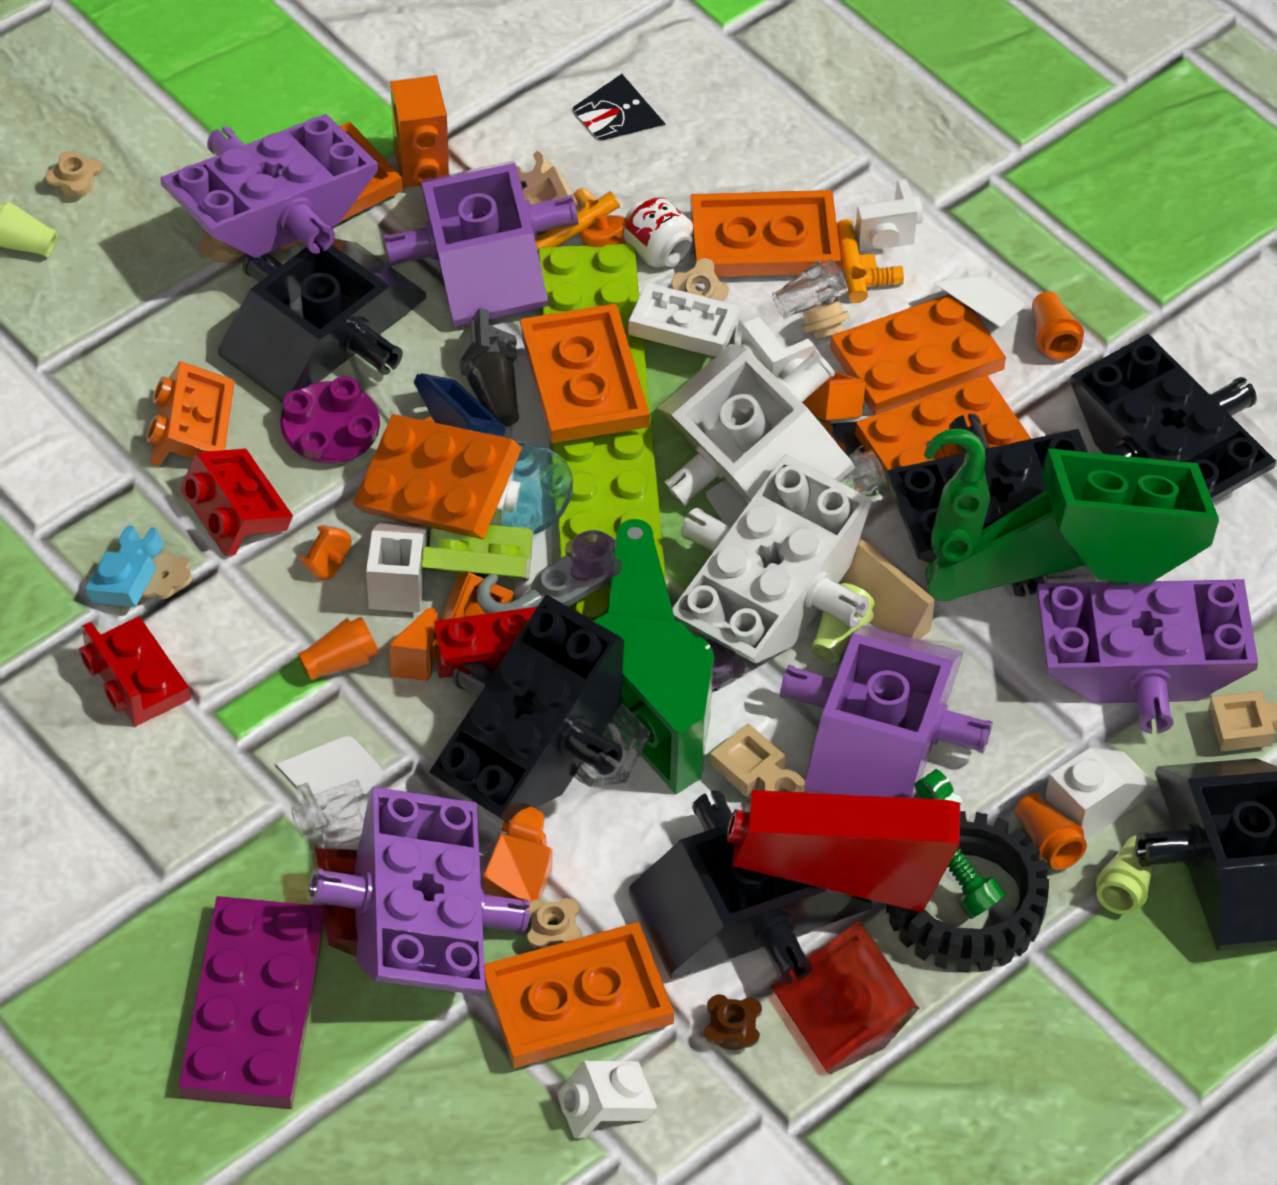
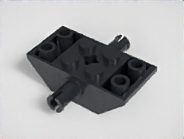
(316, 316)
(1154, 409)
(1011, 476)
(536, 713)
(1228, 842)
(711, 911)

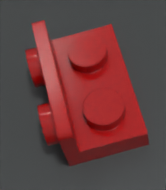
(233, 498)
(477, 639)
(134, 670)

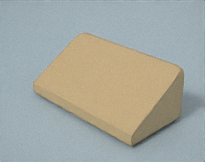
(899, 601)

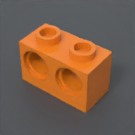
(419, 129)

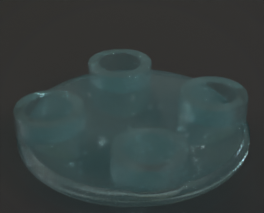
(543, 490)

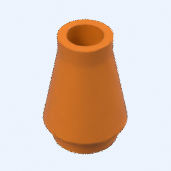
(1056, 328)
(339, 650)
(1054, 834)

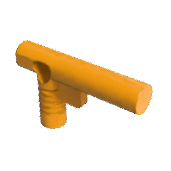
(587, 210)
(862, 270)

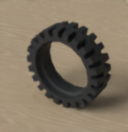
(991, 942)

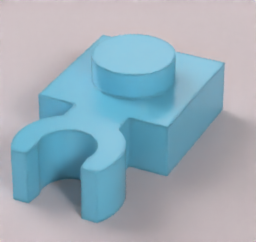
(125, 574)

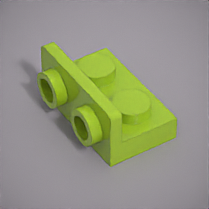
(501, 552)

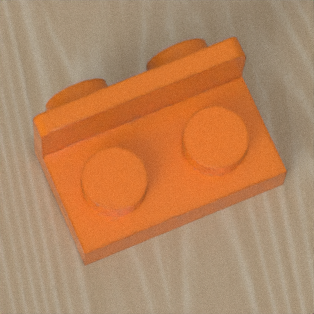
(190, 413)

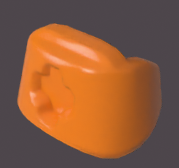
(604, 232)
(327, 552)
(527, 825)

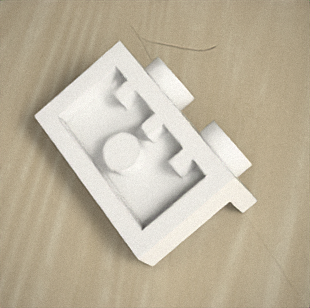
(684, 320)

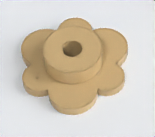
(169, 576)

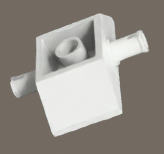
(746, 423)
(776, 563)

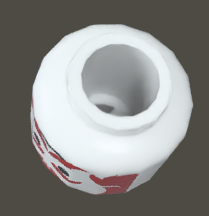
(659, 232)

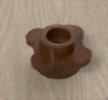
(733, 1035)

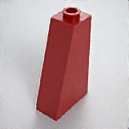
(849, 843)

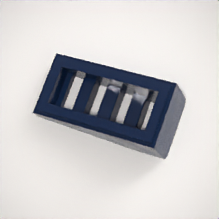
(455, 406)

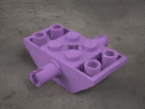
(275, 187)
(484, 240)
(1147, 641)
(882, 714)
(420, 893)

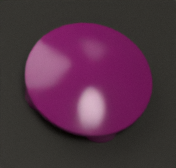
(330, 421)

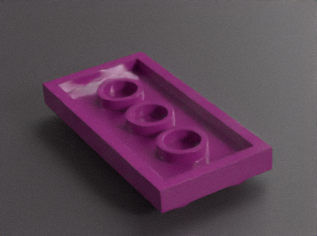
(252, 1003)

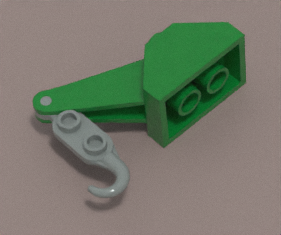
(664, 664)

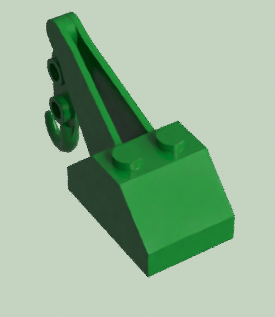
(1098, 510)

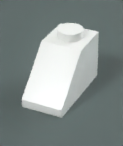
(1098, 788)

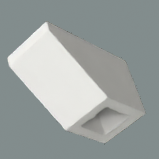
(395, 566)

